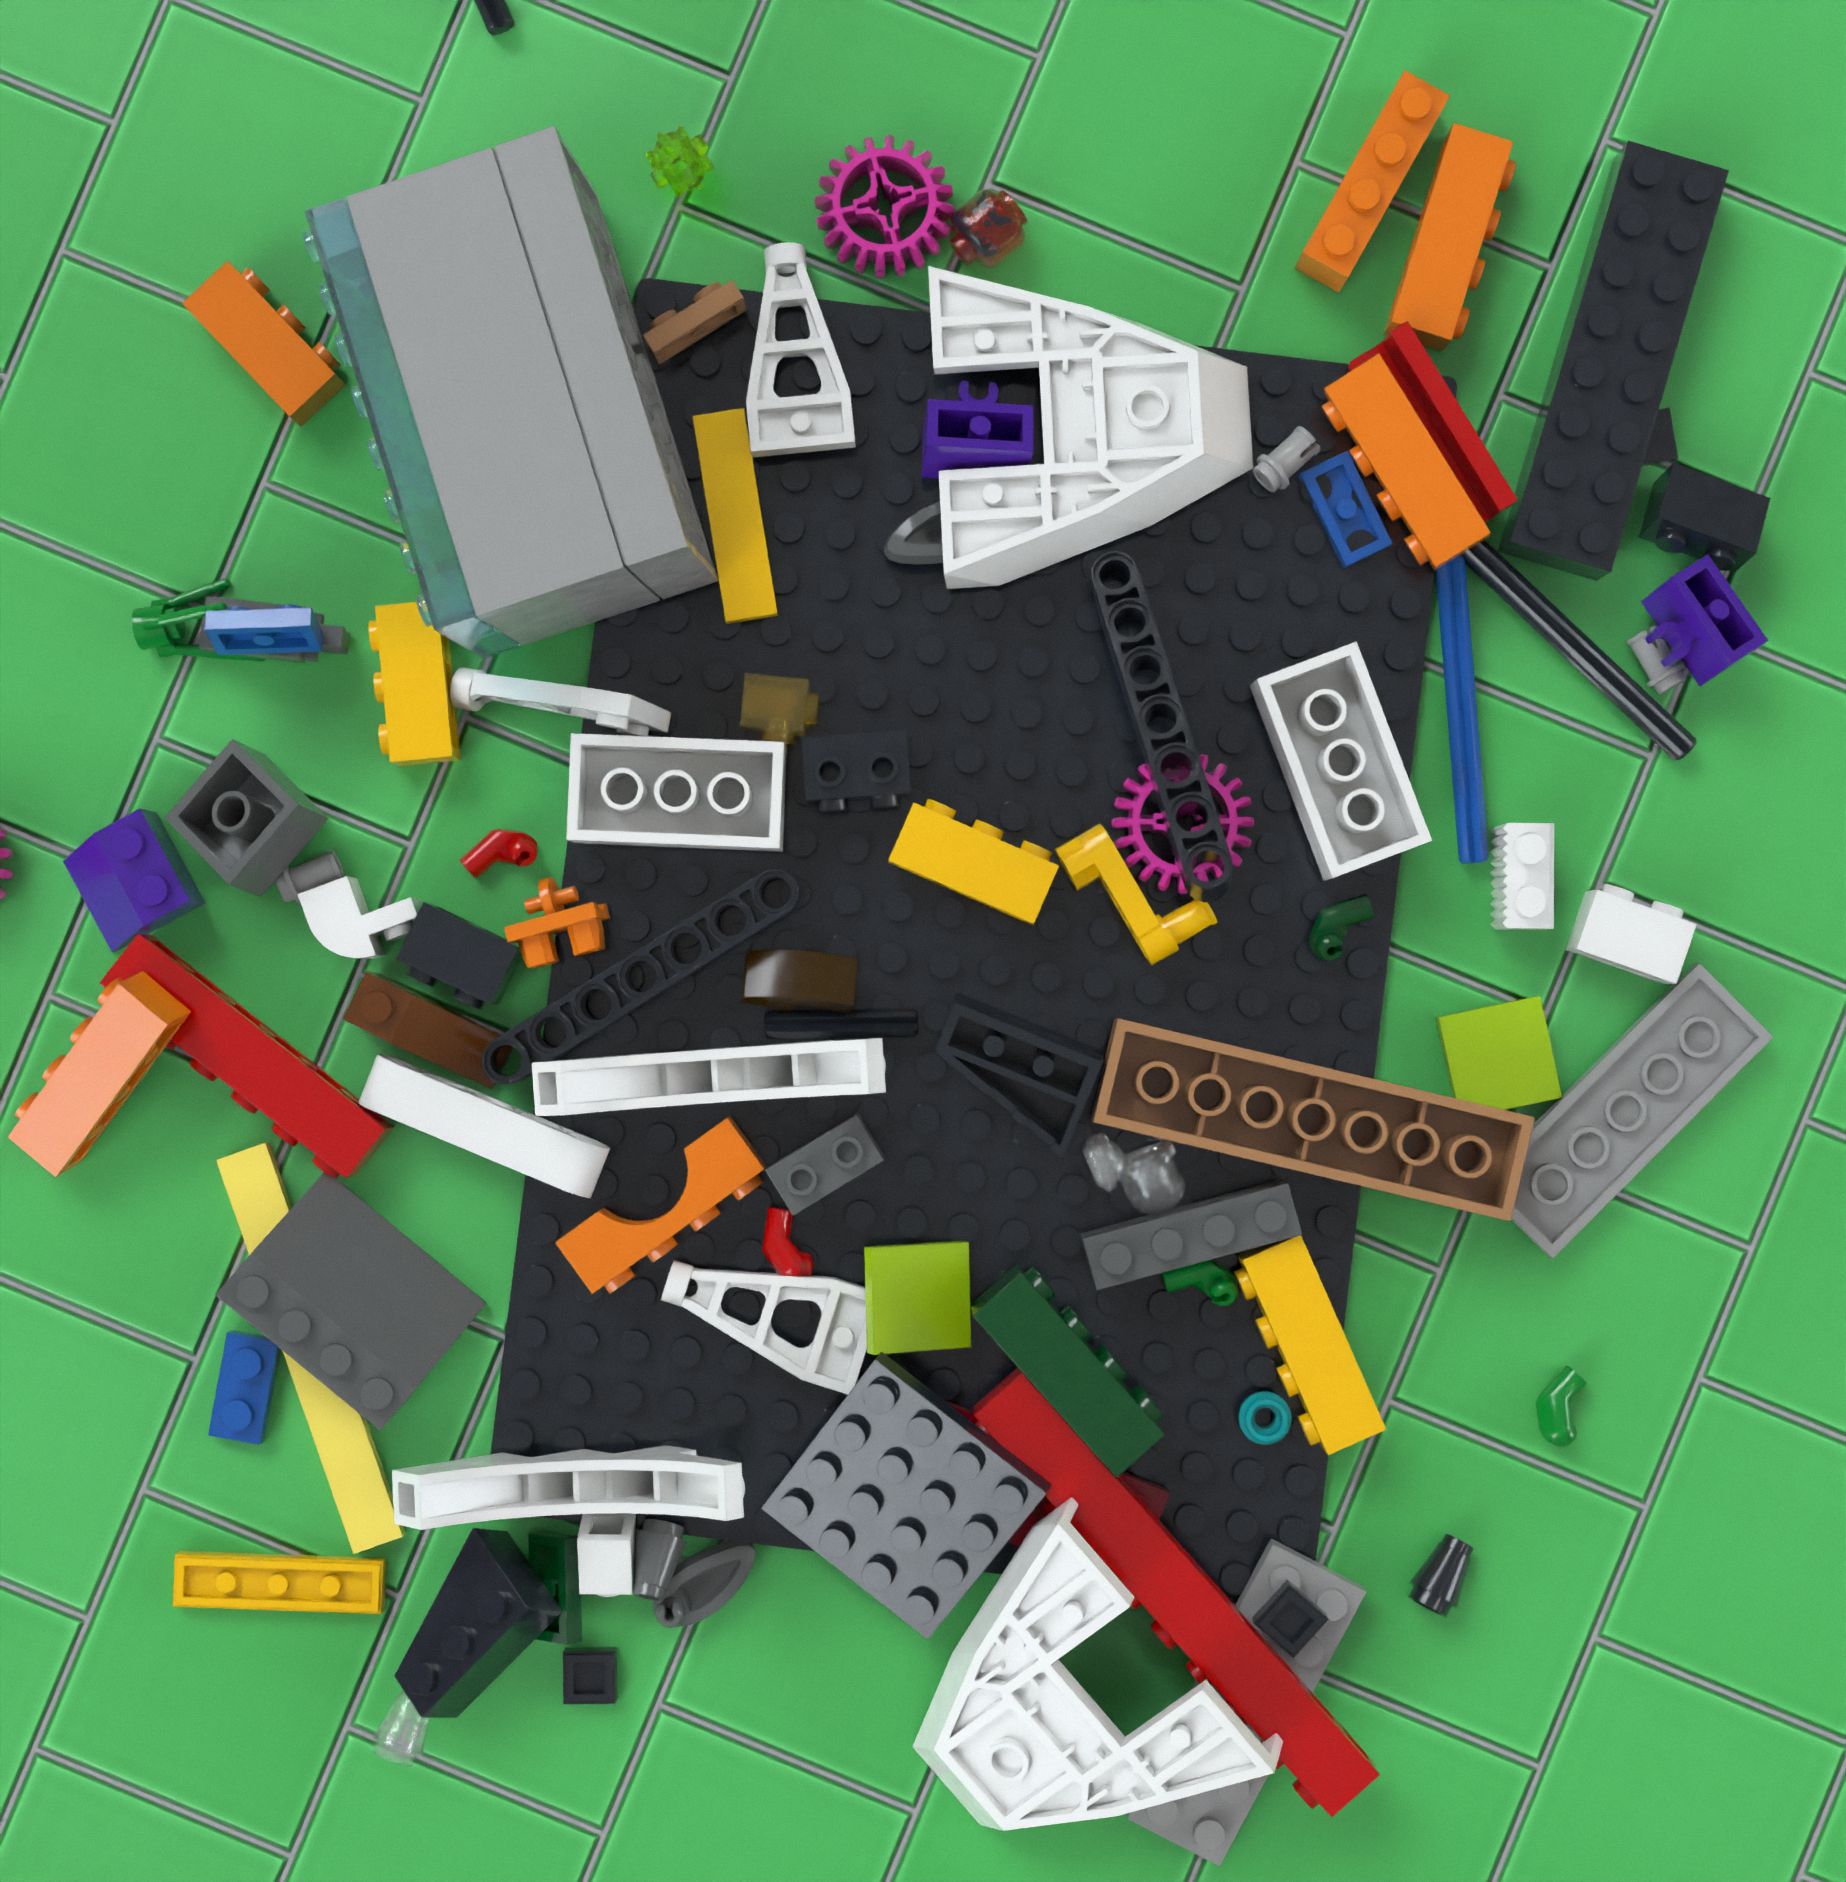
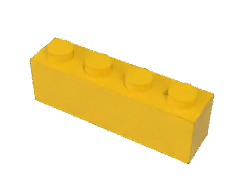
(1310, 1343)

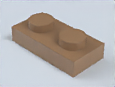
(676, 331)

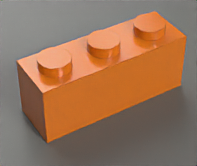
(266, 341)

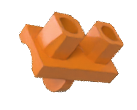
(536, 934)

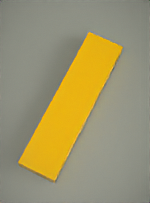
(735, 516)
(279, 1582)

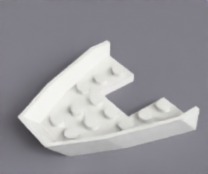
(1126, 426)
(1029, 1741)

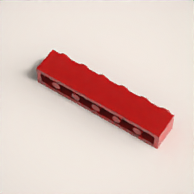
(259, 1064)

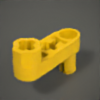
(1094, 857)

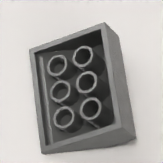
(351, 1299)

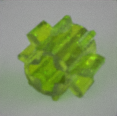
(670, 150)

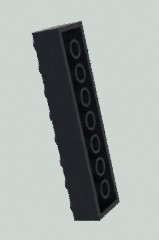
(1613, 361)

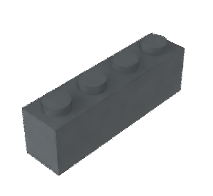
(1190, 1234)

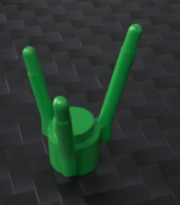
(164, 623)

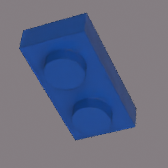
(1340, 513)
(264, 630)
(244, 1388)

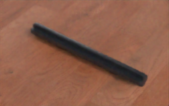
(1579, 650)

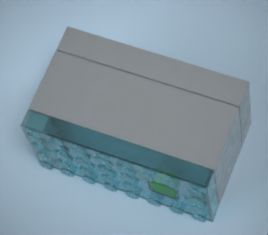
(508, 396)

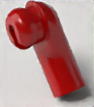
(500, 846)
(779, 1248)

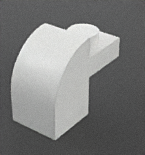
(345, 925)

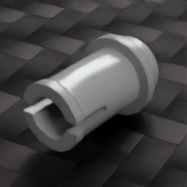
(1277, 467)
(1650, 658)
(309, 875)

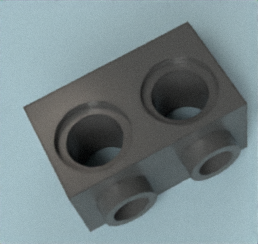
(825, 1164)

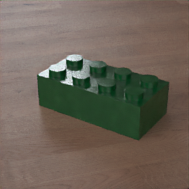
(1067, 1370)

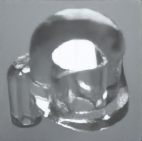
(1145, 1174)

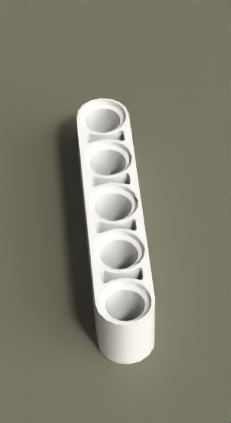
(484, 1125)

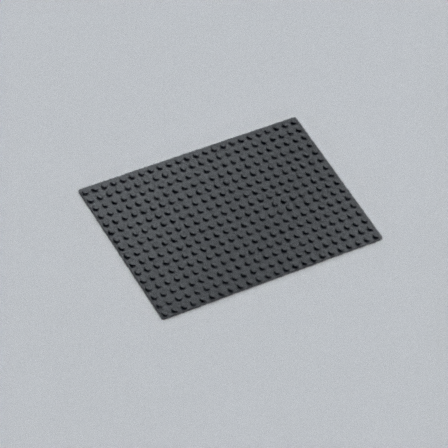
(1012, 727)

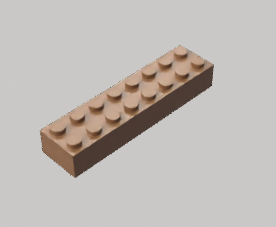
(1312, 1119)

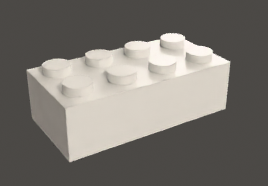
(1340, 761)
(676, 792)

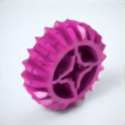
(905, 199)
(1136, 823)

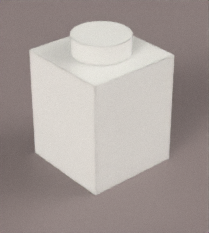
(606, 1554)

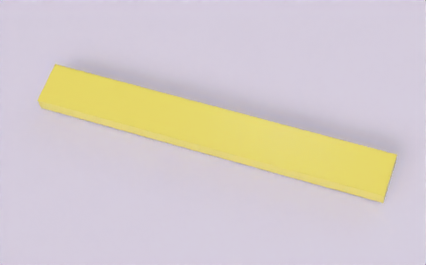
(336, 1428)

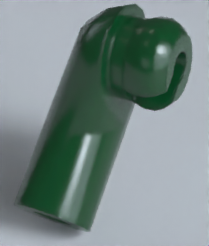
(1333, 924)

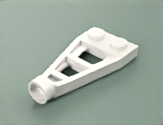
(804, 421)
(615, 710)
(840, 1339)

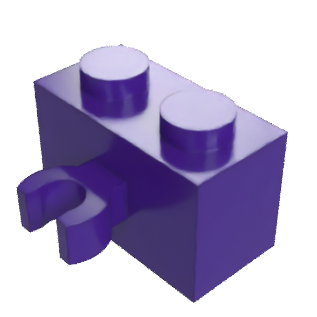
(975, 433)
(1702, 621)

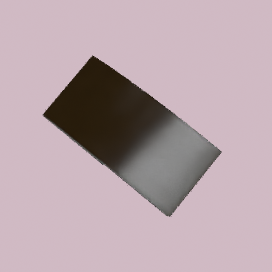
(799, 977)

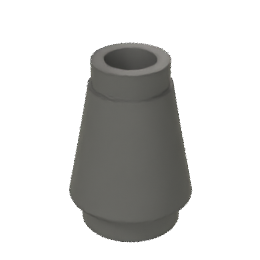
(656, 1557)

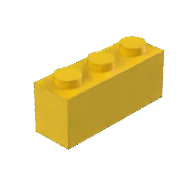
(413, 687)
(974, 861)

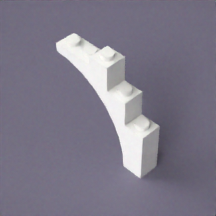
(709, 1076)
(568, 1483)

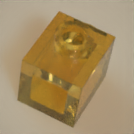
(778, 707)

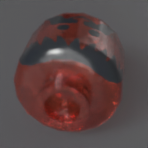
(987, 228)

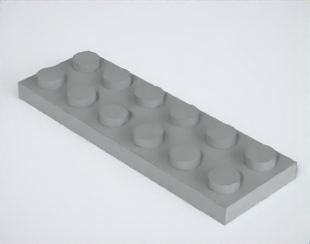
(1631, 1105)
(1212, 1819)

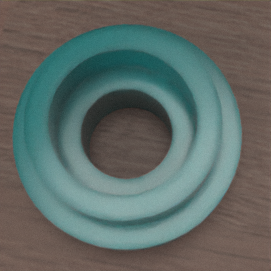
(1276, 1429)

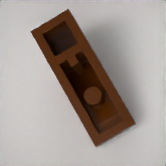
(423, 1027)

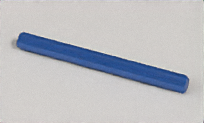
(1462, 712)

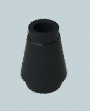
(1442, 1576)

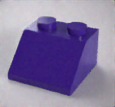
(132, 878)

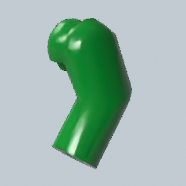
(1207, 1277)
(1554, 1408)

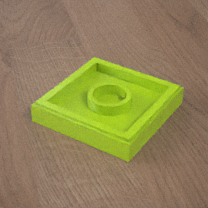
(1500, 1054)
(917, 1297)

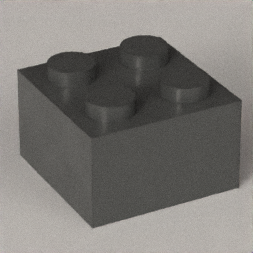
(246, 818)

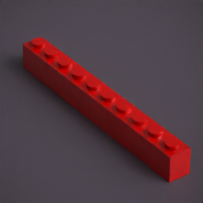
(1180, 1597)

